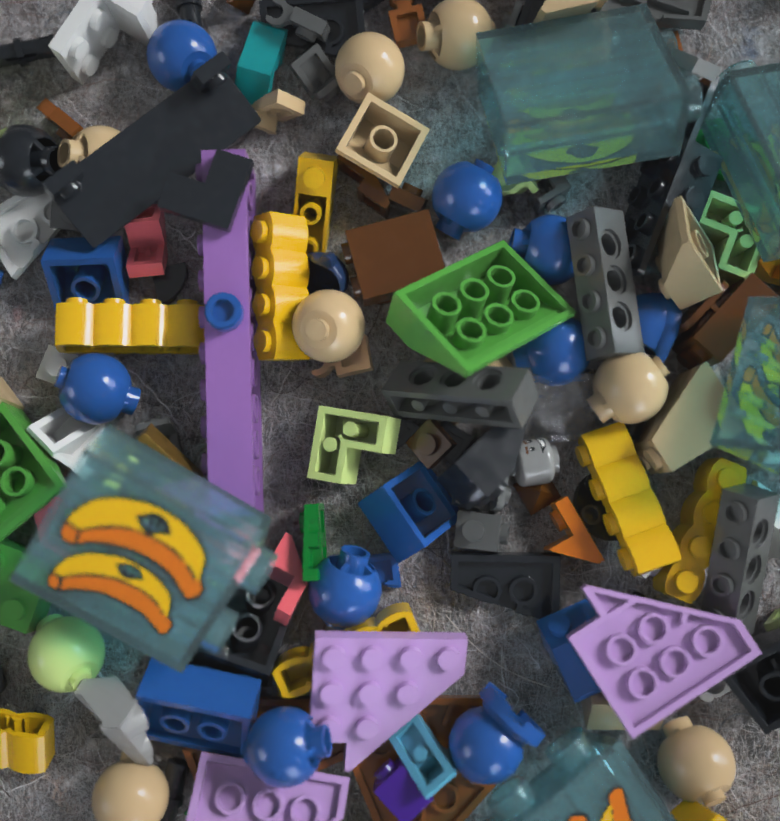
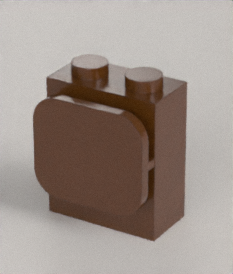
(391, 255)
(714, 324)

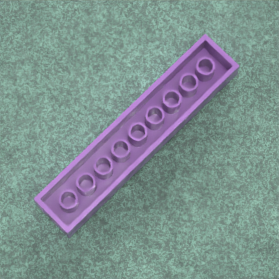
(229, 357)

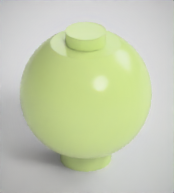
(65, 653)

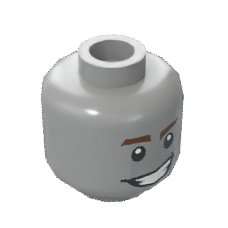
(536, 462)

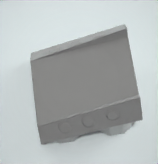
(120, 716)

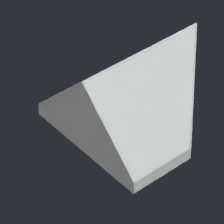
(63, 436)

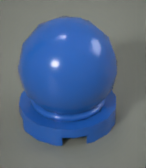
(491, 738)

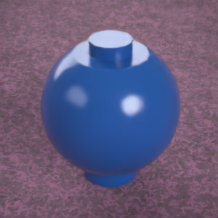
(177, 51)
(466, 198)
(545, 248)
(555, 354)
(96, 389)
(346, 589)
(286, 746)

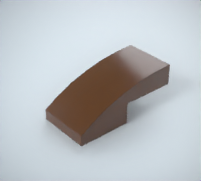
(370, 189)

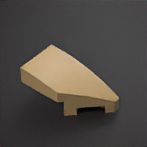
(277, 107)

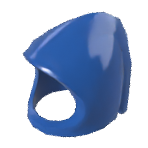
(658, 323)

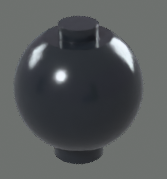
(26, 159)

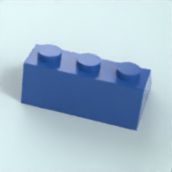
(199, 707)

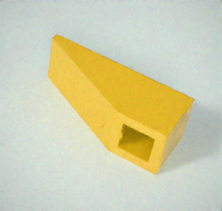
(315, 196)

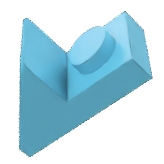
(423, 756)

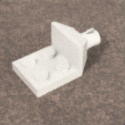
(95, 28)

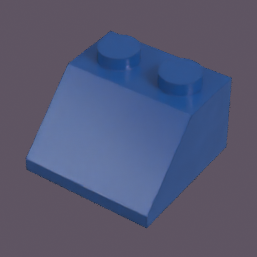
(86, 272)
(410, 511)
(564, 657)

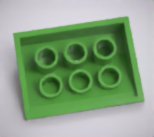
(476, 310)
(26, 471)

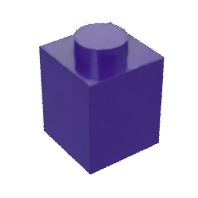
(399, 791)

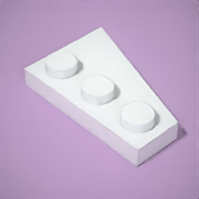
(24, 231)

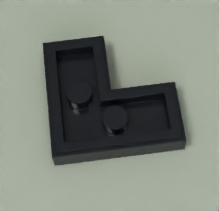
(210, 202)

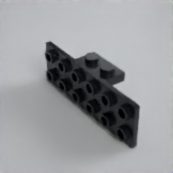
(667, 178)

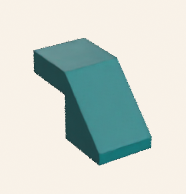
(260, 59)

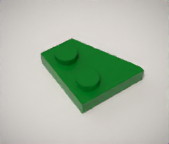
(314, 540)

